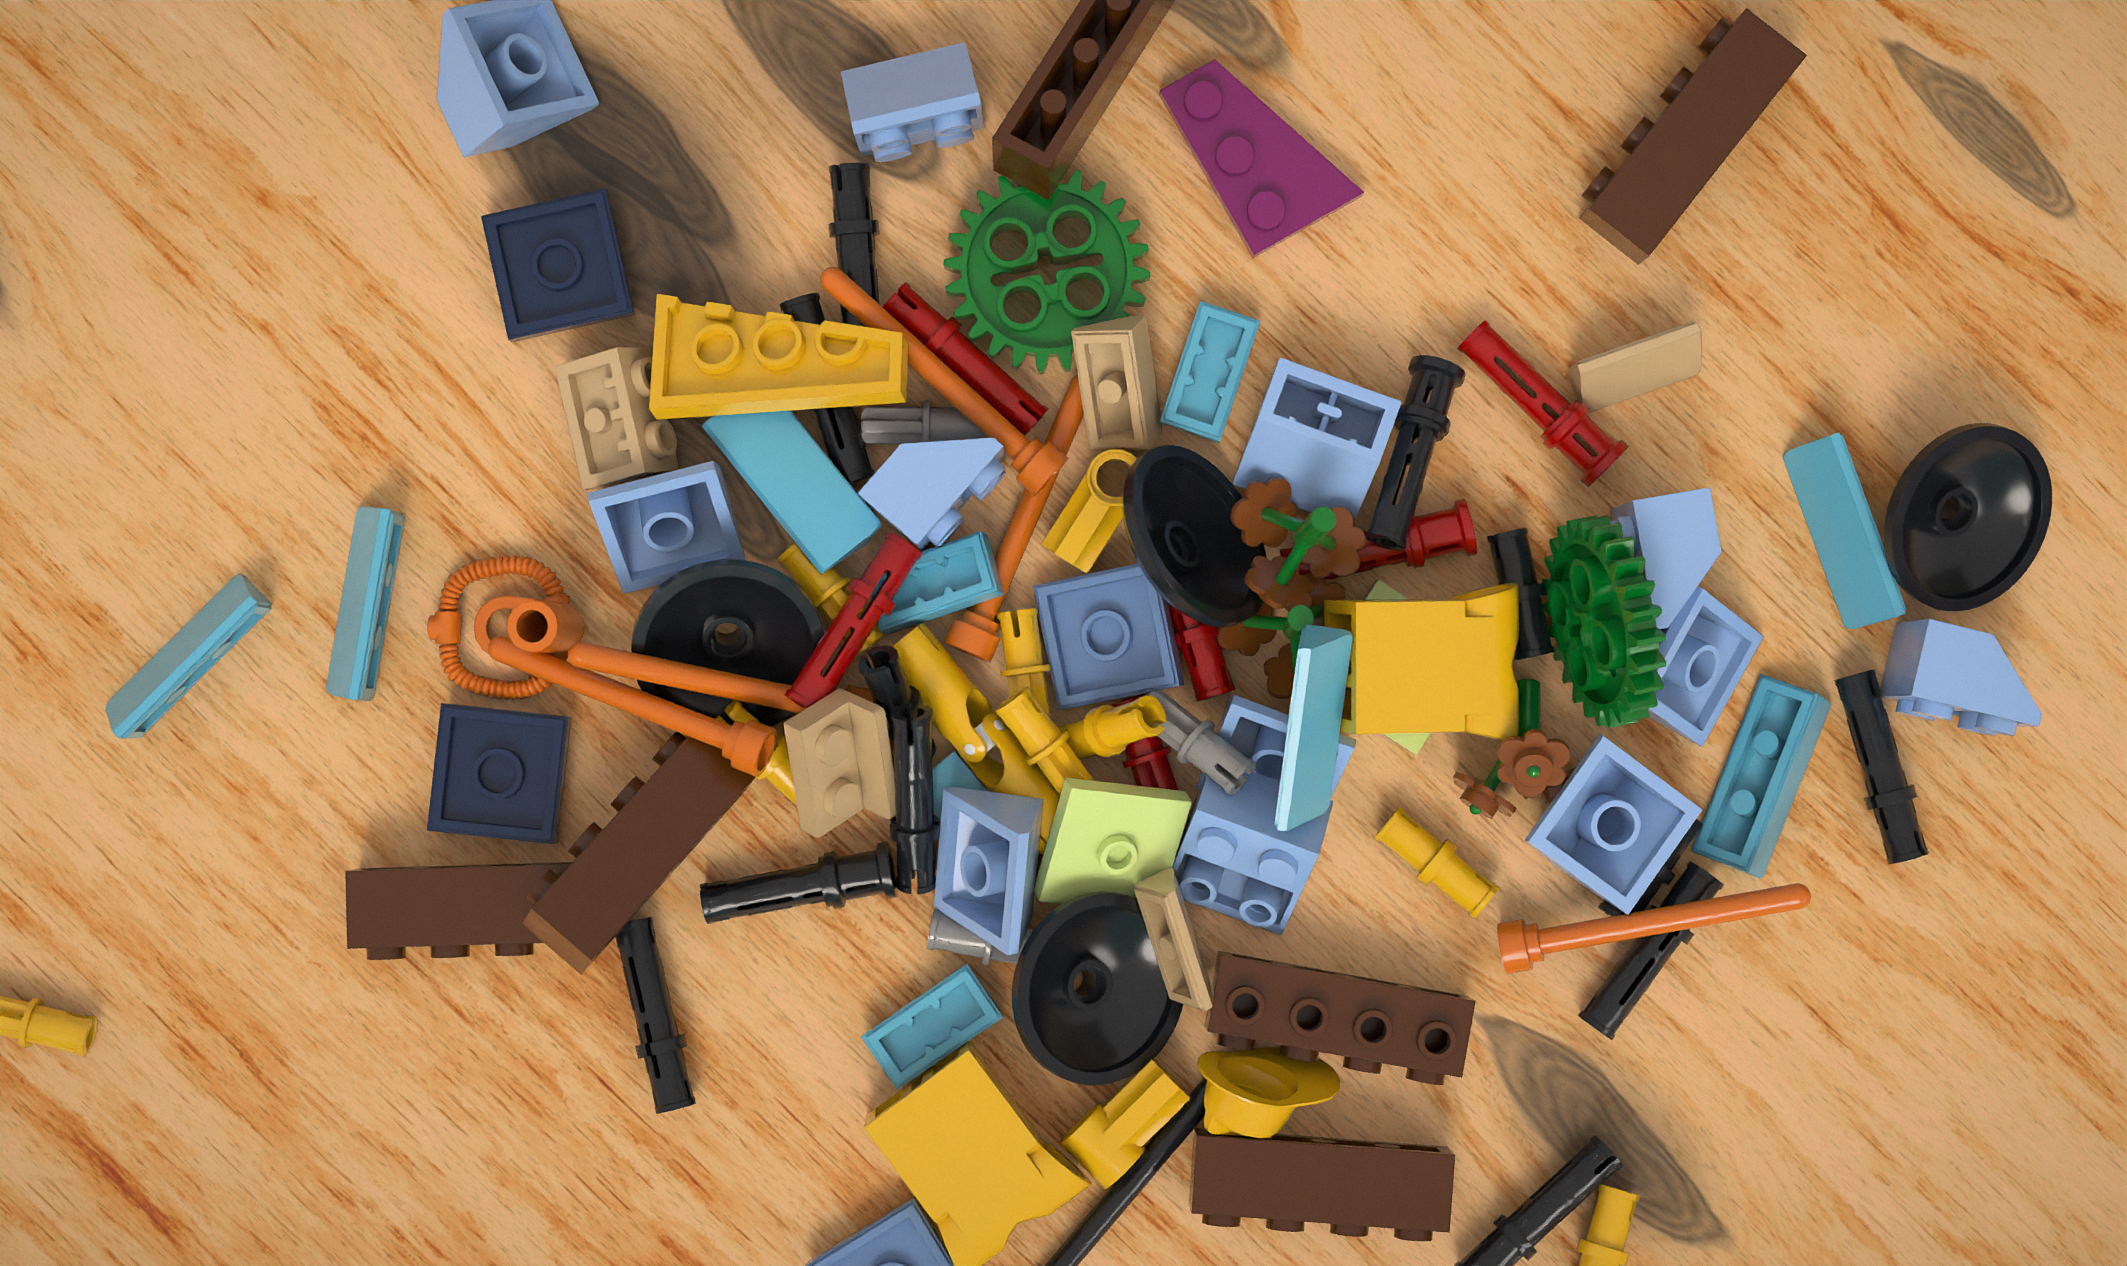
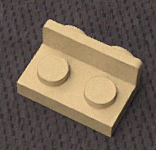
(611, 418)
(840, 761)

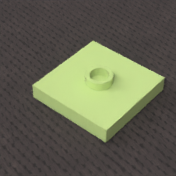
(1109, 838)

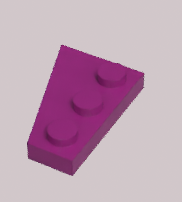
(1253, 159)

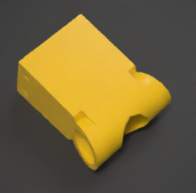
(1431, 663)
(971, 1155)

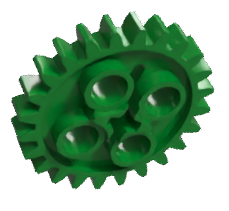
(1035, 220)
(1604, 621)

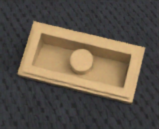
(1638, 367)
(1117, 384)
(1174, 939)

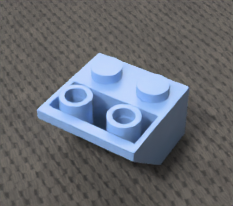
(913, 102)
(1317, 437)
(929, 483)
(1678, 542)
(1956, 671)
(1239, 860)

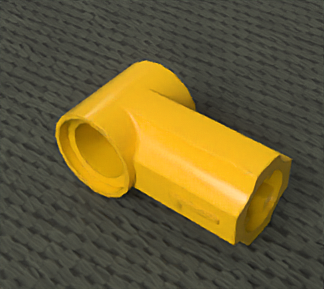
(1087, 517)
(1114, 1133)

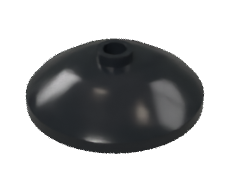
(1968, 517)
(1185, 538)
(772, 636)
(1119, 1010)

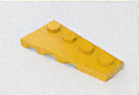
(746, 363)

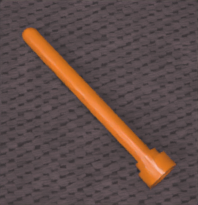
(1032, 459)
(977, 628)
(688, 676)
(746, 745)
(1527, 944)

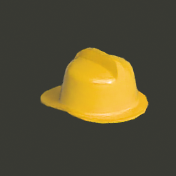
(1260, 1090)

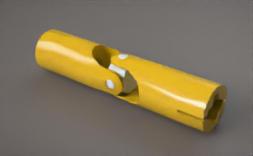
(972, 725)

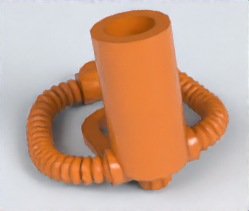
(532, 625)

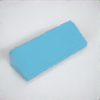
(796, 483)
(1844, 532)
(365, 603)
(186, 658)
(1313, 725)
(1761, 776)

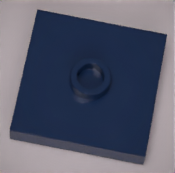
(558, 265)
(499, 773)

